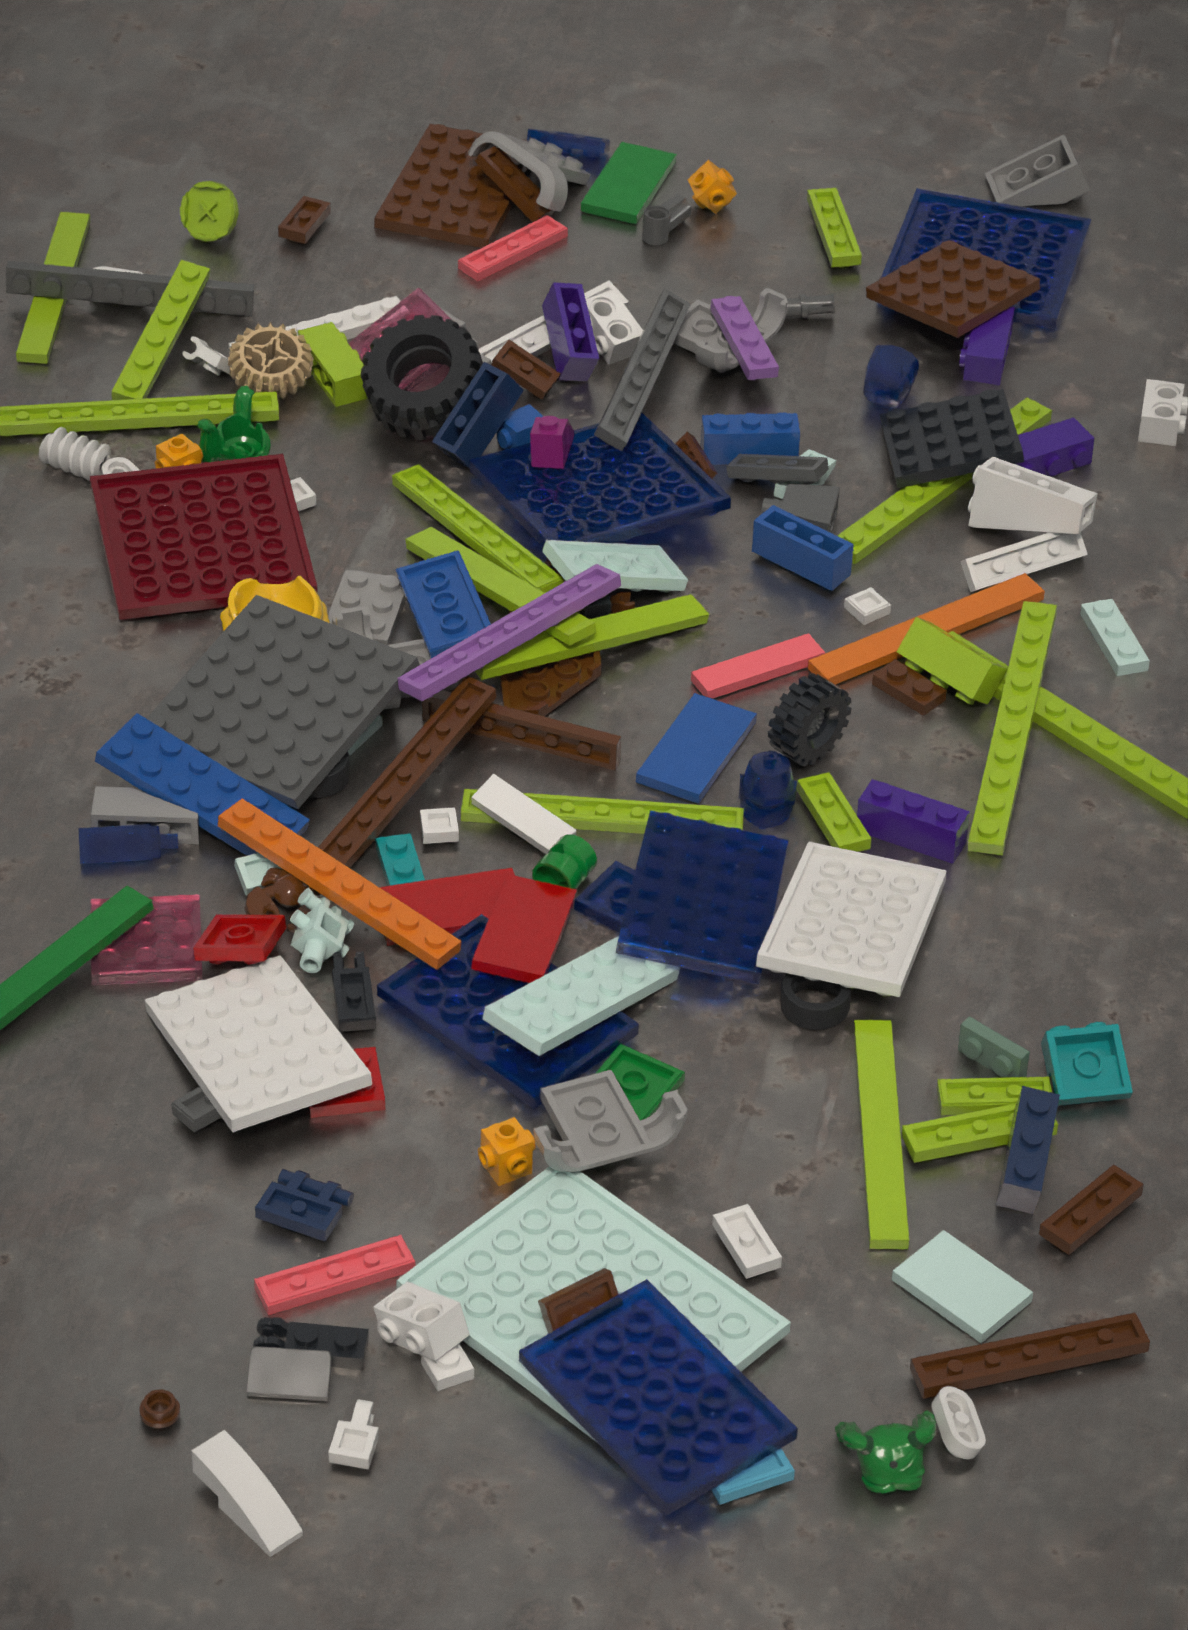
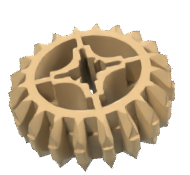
(271, 360)

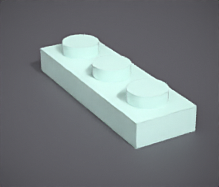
(1114, 637)

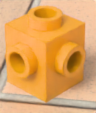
(712, 187)
(177, 452)
(506, 1151)

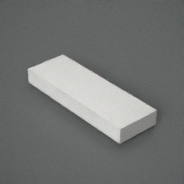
(520, 814)

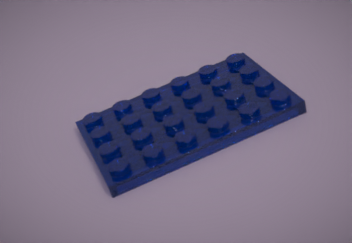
(702, 896)
(451, 1009)
(658, 1396)

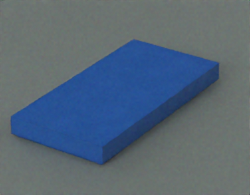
(442, 601)
(696, 748)

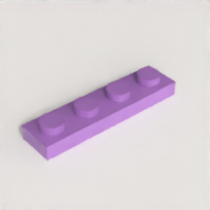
(744, 338)

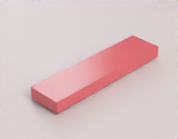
(512, 248)
(756, 666)
(334, 1275)

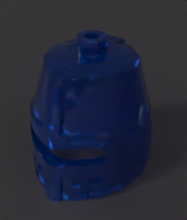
(889, 376)
(767, 783)

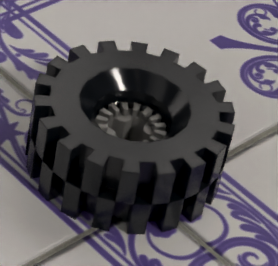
(809, 719)

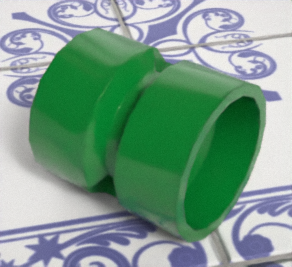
(566, 862)

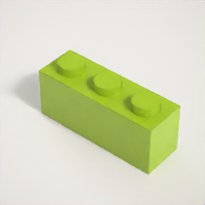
(335, 364)
(951, 662)

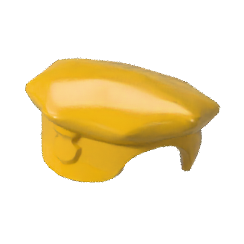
(295, 595)

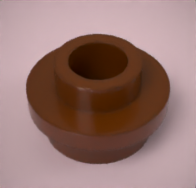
(159, 1409)

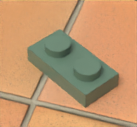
(992, 1049)

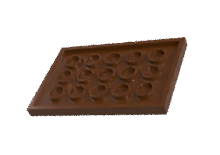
(446, 192)

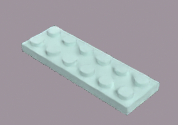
(576, 997)

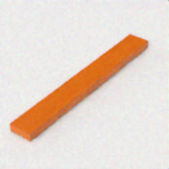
(956, 617)

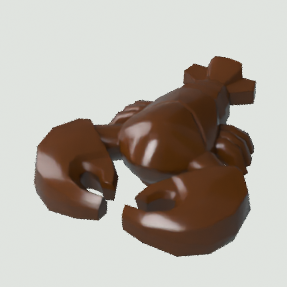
(284, 890)

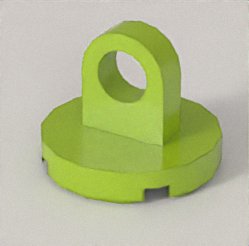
(209, 211)

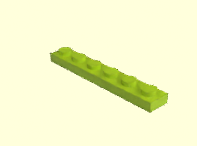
(161, 332)

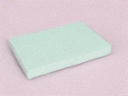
(962, 1286)

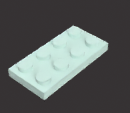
(637, 564)

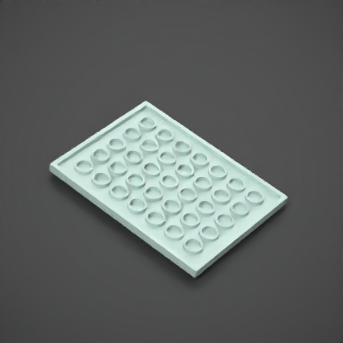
(560, 1233)

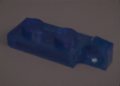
(590, 145)
(123, 843)

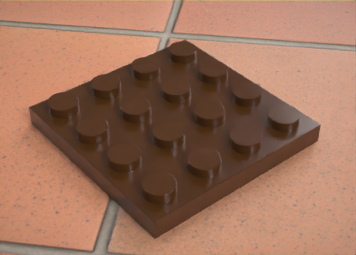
(953, 288)

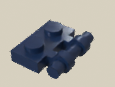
(303, 1204)

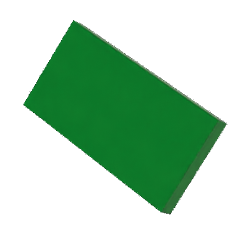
(628, 183)

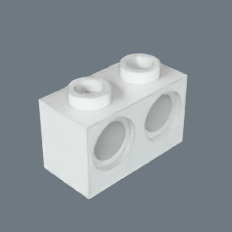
(613, 326)
(1163, 412)
(421, 1321)

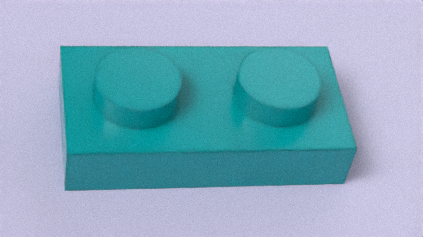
(399, 859)

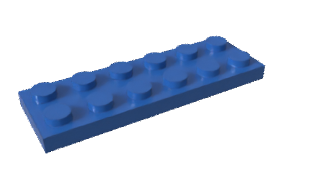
(186, 777)

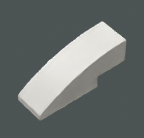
(245, 1493)

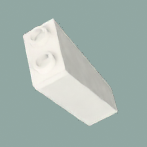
(1027, 500)

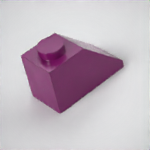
(550, 442)

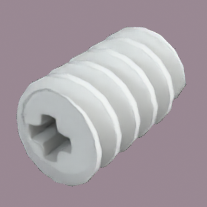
(74, 453)

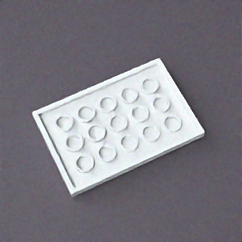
(852, 919)
(257, 1043)

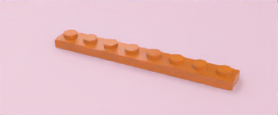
(339, 884)

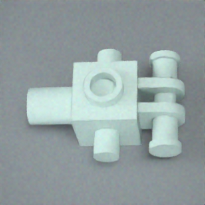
(319, 931)

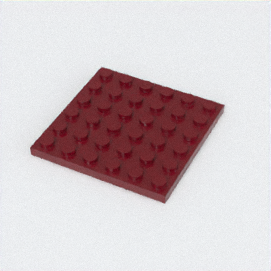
(196, 530)

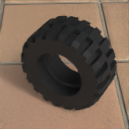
(403, 349)

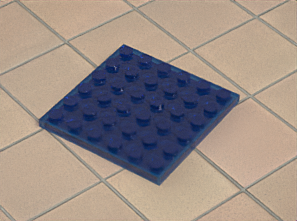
(1021, 237)
(602, 490)

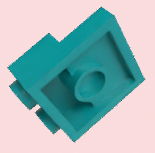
(1086, 1063)

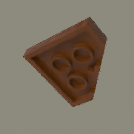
(549, 685)

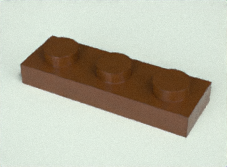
(512, 182)
(1091, 1209)

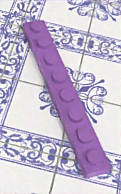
(508, 632)

